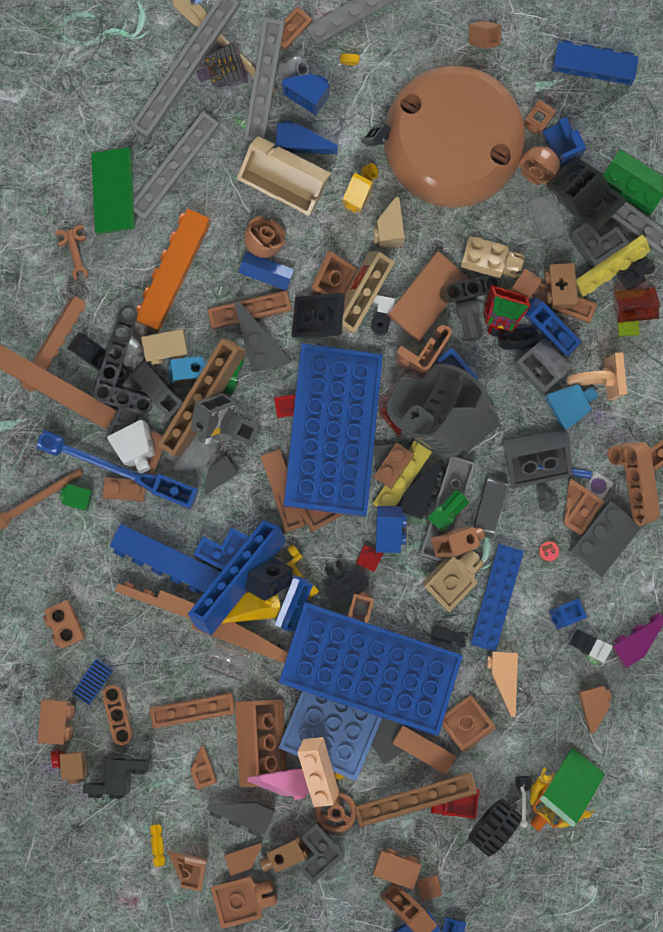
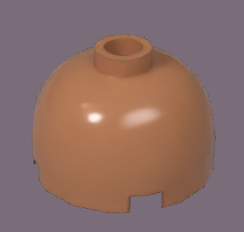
(539, 165)
(264, 237)

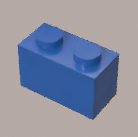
(389, 529)

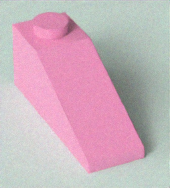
(284, 783)

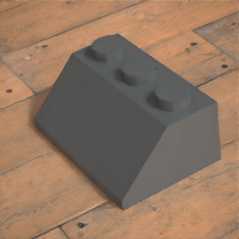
(543, 449)
(605, 539)

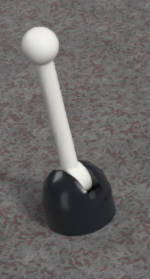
(523, 784)

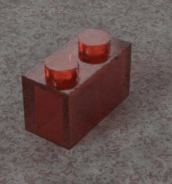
(636, 305)

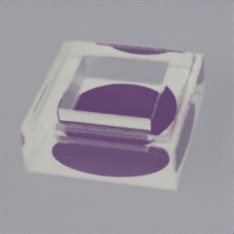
(599, 485)

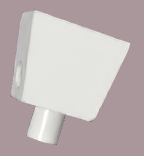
(134, 445)

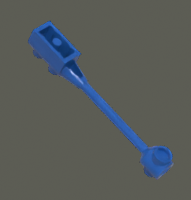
(158, 485)

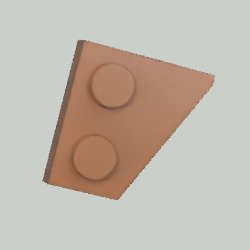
(580, 507)

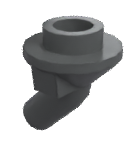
(548, 503)

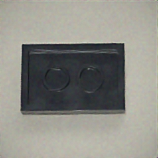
(318, 315)

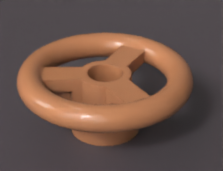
(342, 816)

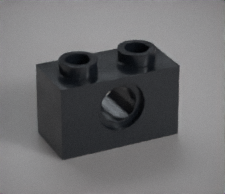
(269, 579)

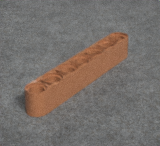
(55, 388)

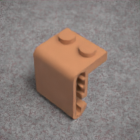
(427, 357)

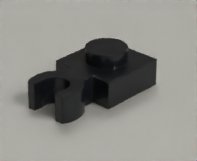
(634, 275)

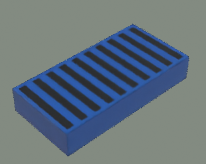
(92, 682)

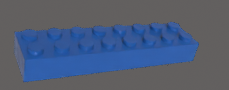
(496, 597)

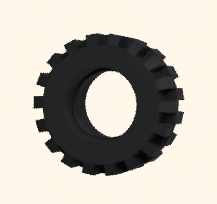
(495, 827)

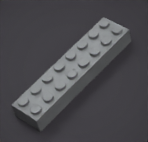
(456, 478)

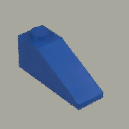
(301, 140)
(551, 326)

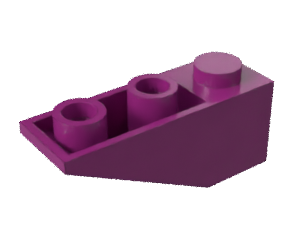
(636, 645)

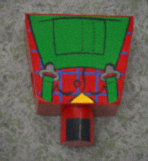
(504, 309)

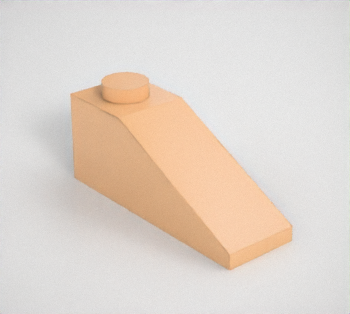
(504, 673)

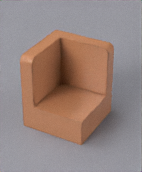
(484, 34)

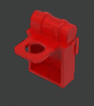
(462, 807)

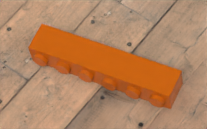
(173, 269)

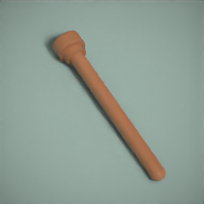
(5, 518)

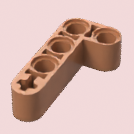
(640, 479)

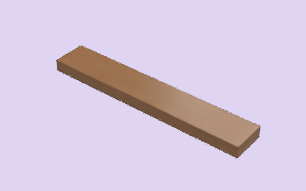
(416, 799)

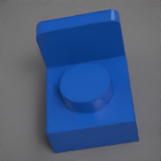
(567, 614)

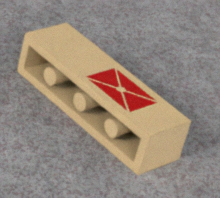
(364, 289)

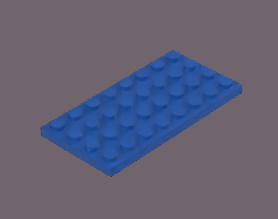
(333, 430)
(370, 669)

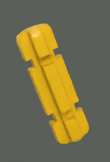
(157, 845)

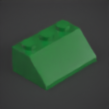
(635, 182)

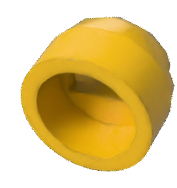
(369, 171)

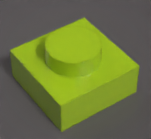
(628, 329)

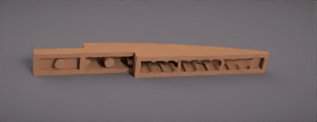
(228, 632)

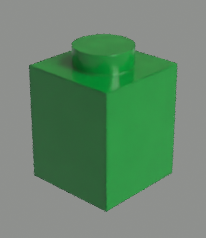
(76, 497)

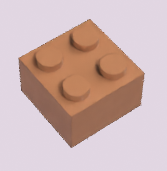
(56, 721)

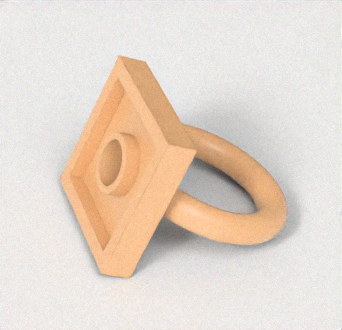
(611, 377)

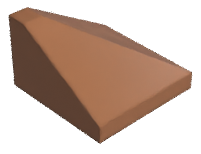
(429, 887)

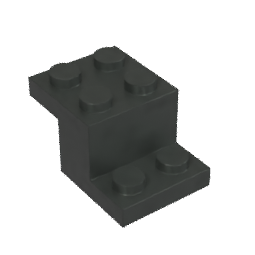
(586, 193)
(117, 777)

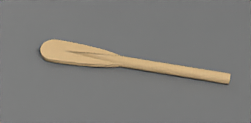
(196, 14)

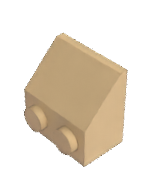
(389, 227)
(164, 345)

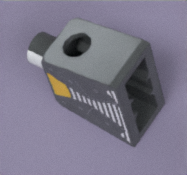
(212, 416)

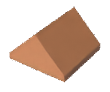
(333, 275)

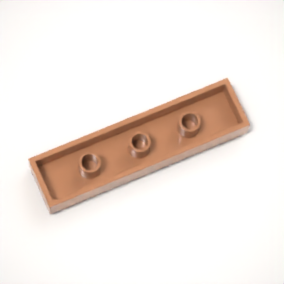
(57, 334)

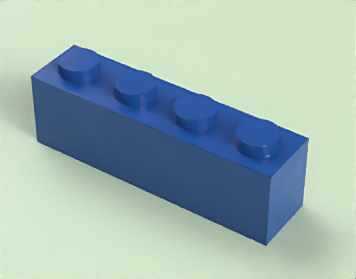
(595, 63)

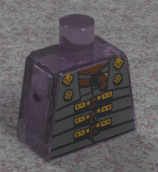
(224, 67)

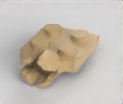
(491, 258)
(453, 579)

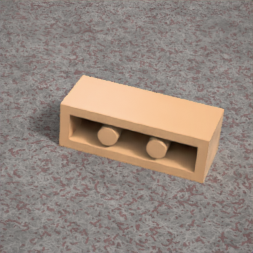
(318, 772)

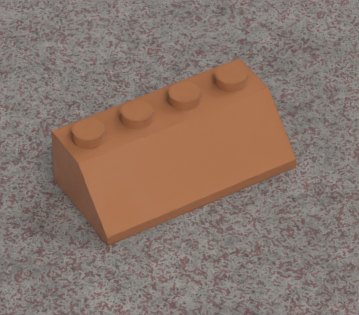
(258, 738)

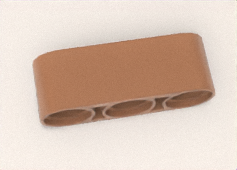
(110, 707)

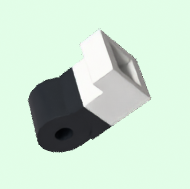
(381, 323)
(590, 646)

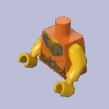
(545, 814)

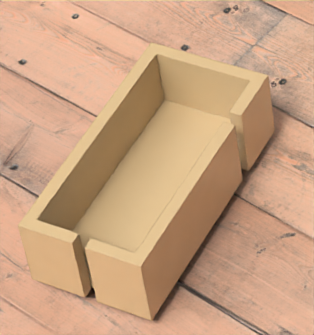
(283, 176)

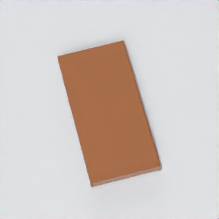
(421, 301)

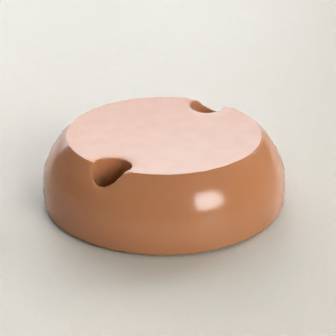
(453, 136)

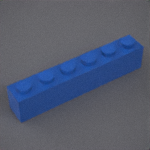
(163, 559)
(231, 582)

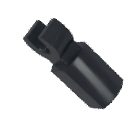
(447, 635)

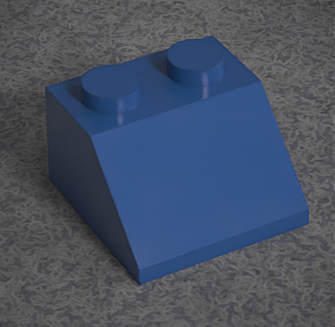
(307, 91)

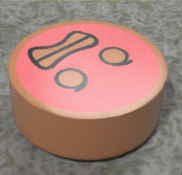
(548, 551)

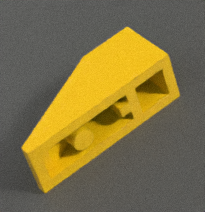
(253, 608)

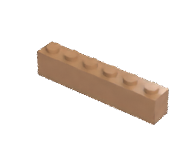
(209, 383)

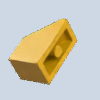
(357, 193)

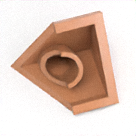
(189, 869)

